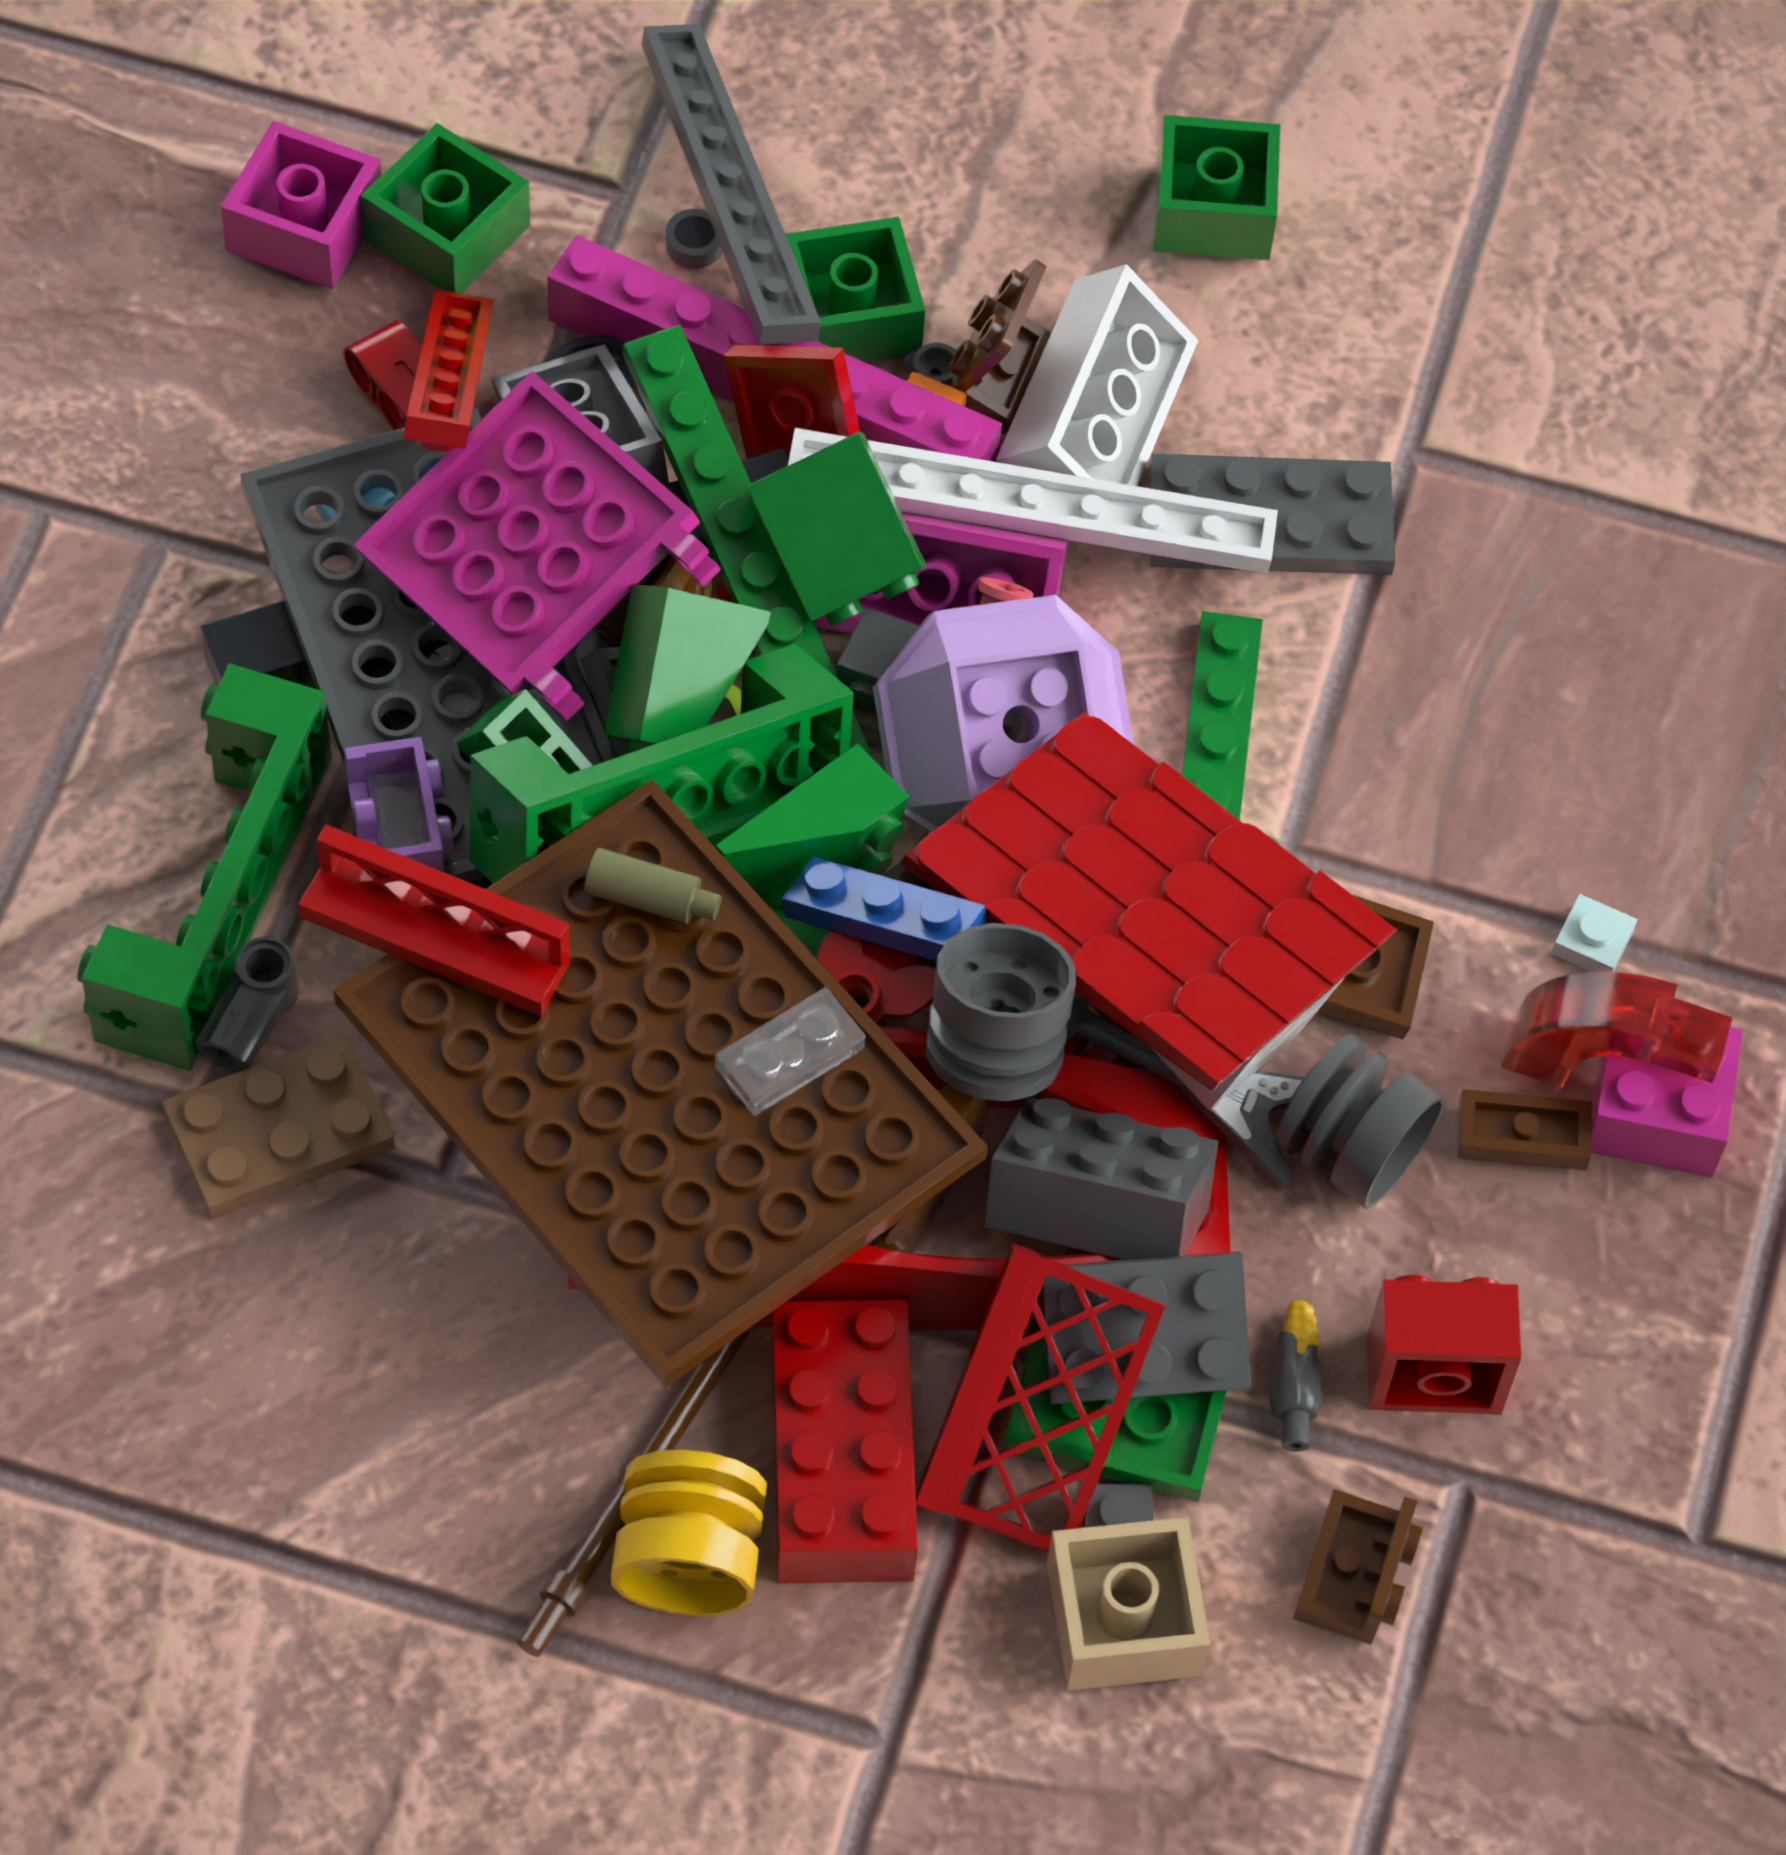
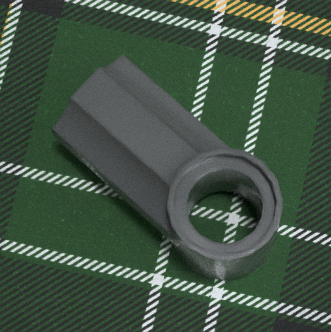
(250, 1007)

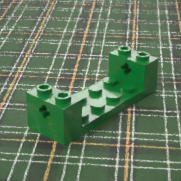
(718, 776)
(158, 994)

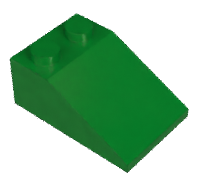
(838, 815)

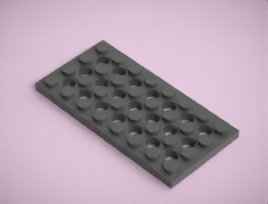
(396, 633)

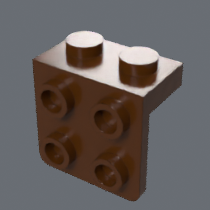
(1002, 349)

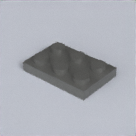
(1197, 1342)

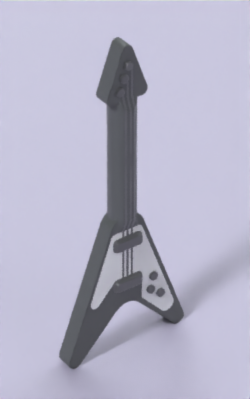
(1238, 1116)

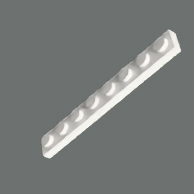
(1068, 505)

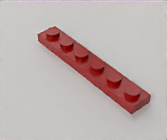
(448, 371)

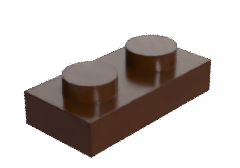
(1524, 1129)

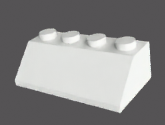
(1101, 382)

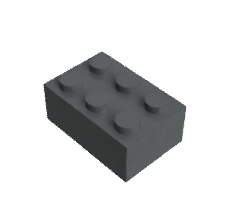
(1100, 1182)

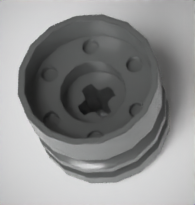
(1000, 1011)
(1348, 1113)

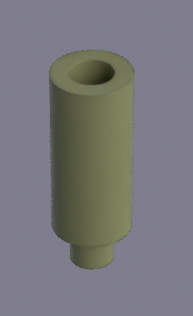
(649, 887)

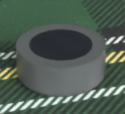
(692, 239)

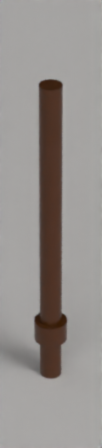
(567, 1587)

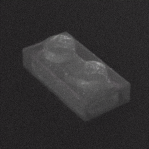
(790, 1051)

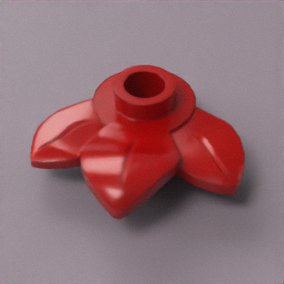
(883, 974)

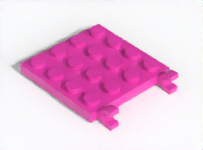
(531, 538)

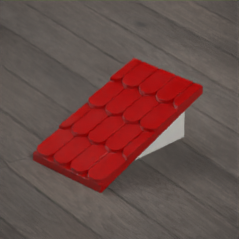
(1160, 897)

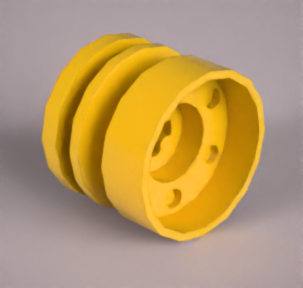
(689, 1533)

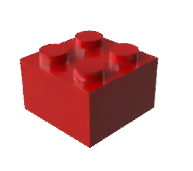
(1443, 1345)

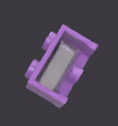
(394, 802)

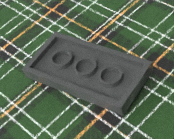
(1328, 514)

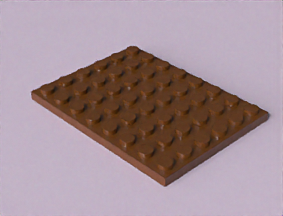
(623, 1131)

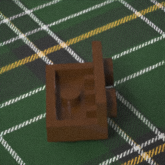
(1355, 1566)

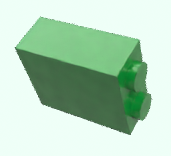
(838, 529)

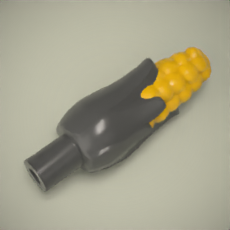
(1297, 1376)

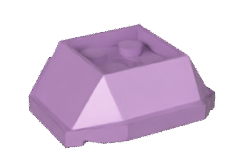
(959, 677)

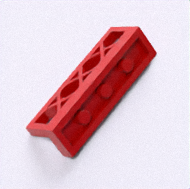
(435, 921)

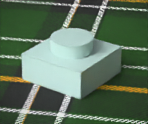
(1594, 936)

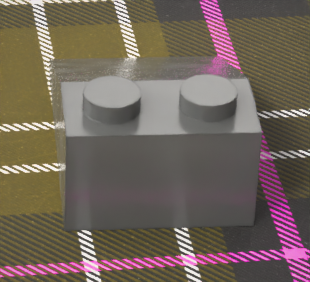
(602, 394)

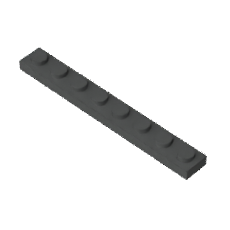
(730, 185)

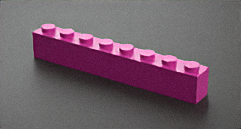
(623, 299)

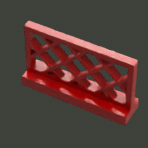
(985, 1376)

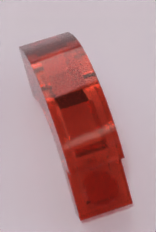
(1613, 1016)

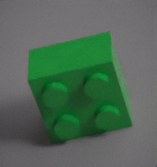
(1217, 187)
(446, 210)
(862, 287)

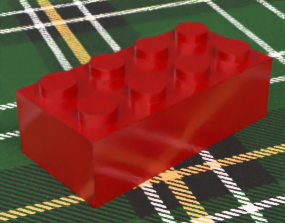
(843, 1442)

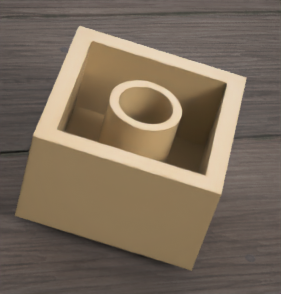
(1127, 1603)

